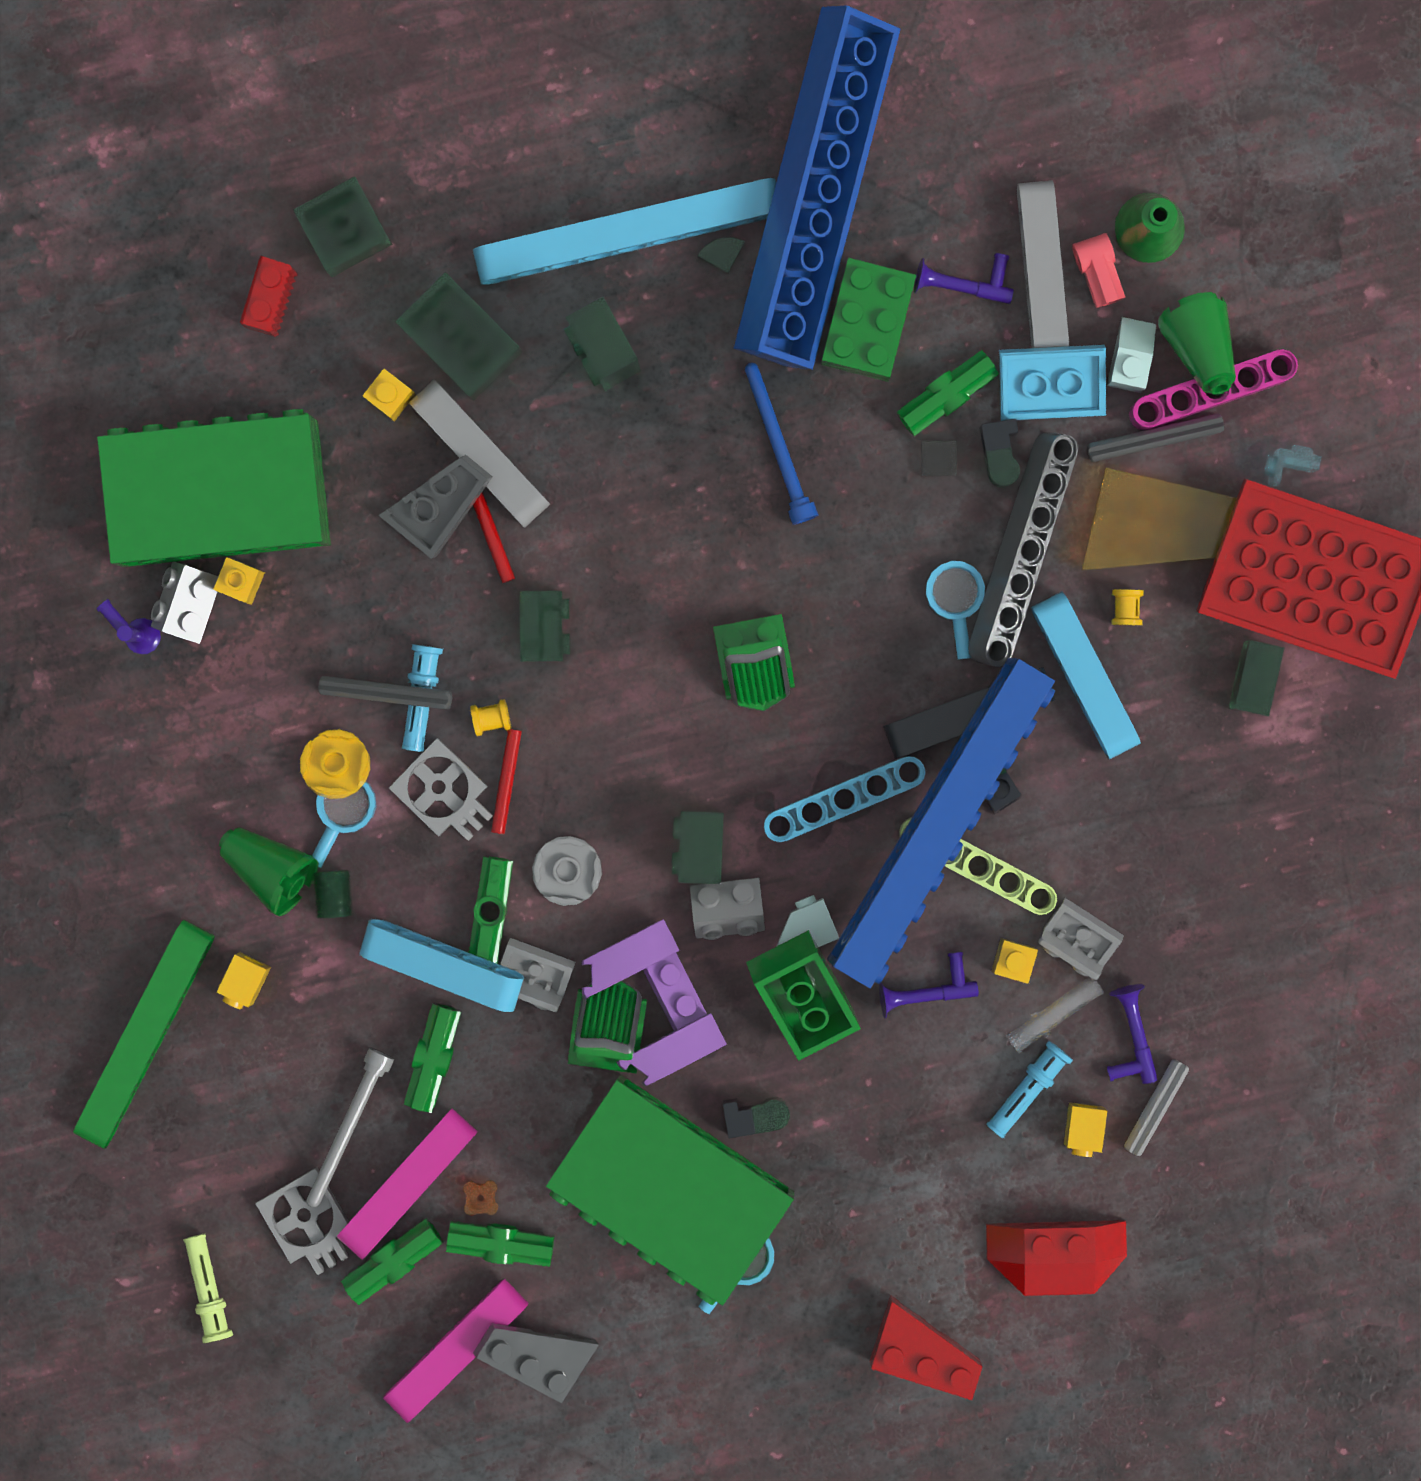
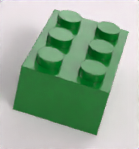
(868, 319)
(803, 995)

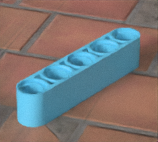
(1085, 675)
(862, 798)
(441, 965)

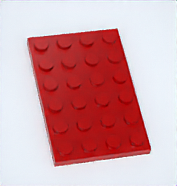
(1316, 579)

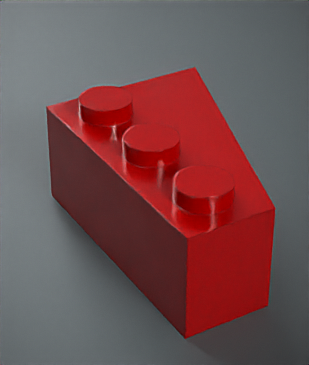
(923, 1354)

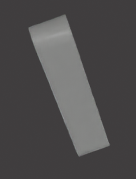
(1042, 264)
(468, 439)

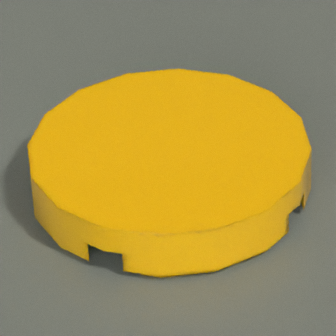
(335, 764)

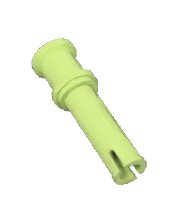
(210, 1305)

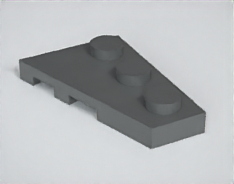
(438, 506)
(536, 1359)

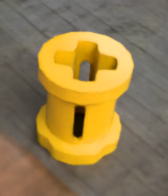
(1127, 607)
(490, 717)

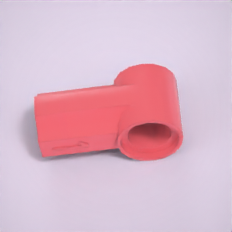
(1096, 261)

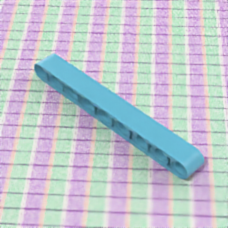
(624, 232)

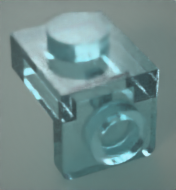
(1298, 458)

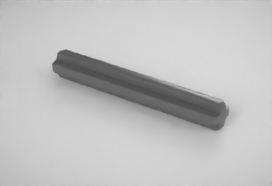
(1155, 437)
(385, 692)

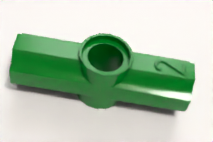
(947, 393)
(493, 887)
(432, 1057)
(500, 1243)
(392, 1261)

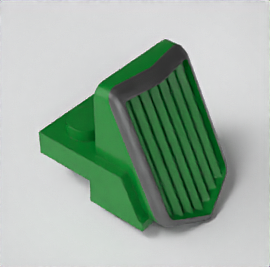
(755, 662)
(607, 1027)

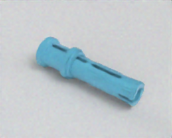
(423, 676)
(1000, 1122)

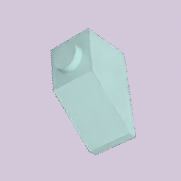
(1132, 355)
(810, 916)

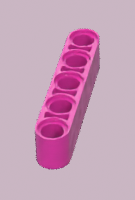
(1199, 401)
(407, 1184)
(453, 1351)

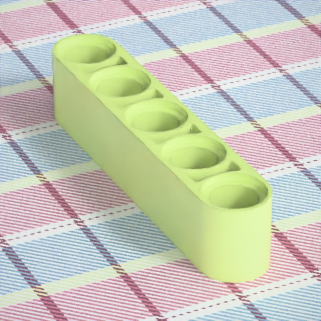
(995, 869)

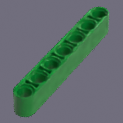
(144, 1034)

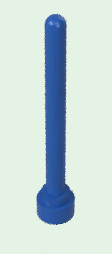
(800, 505)

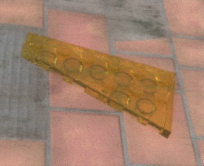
(1153, 522)

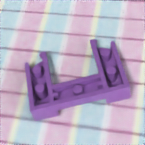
(655, 953)

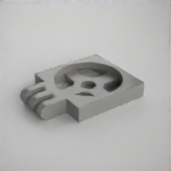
(463, 810)
(321, 1244)

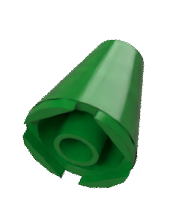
(1149, 227)
(1202, 340)
(268, 868)

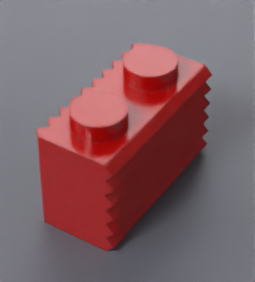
(268, 296)

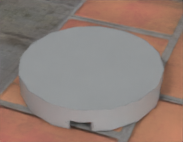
(567, 870)

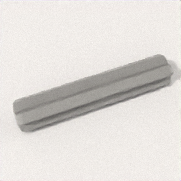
(1156, 1107)

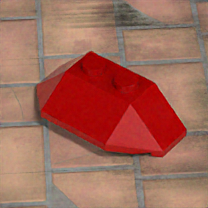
(1057, 1255)

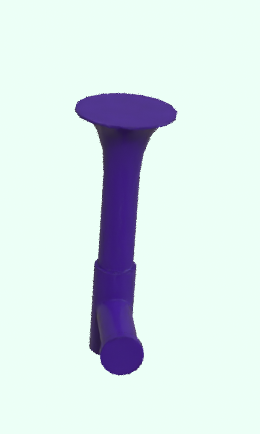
(994, 291)
(138, 634)
(957, 990)
(1144, 1063)

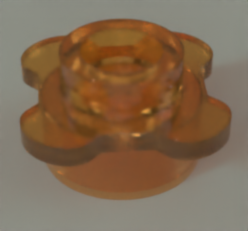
(475, 1206)

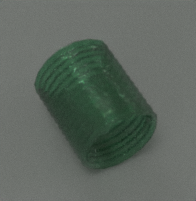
(333, 894)

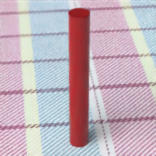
(493, 539)
(506, 781)

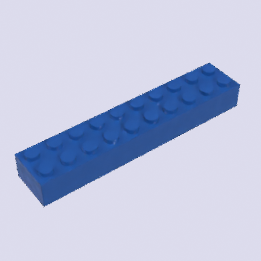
(817, 187)
(941, 821)

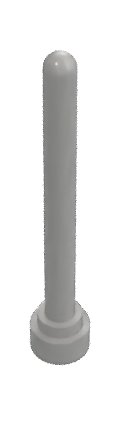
(376, 1065)

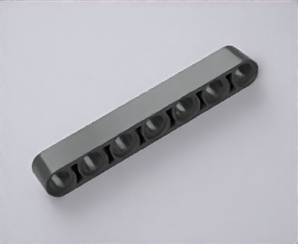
(1036, 538)

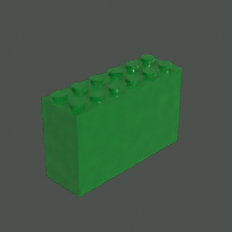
(213, 489)
(670, 1191)

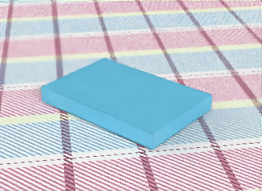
(1052, 382)

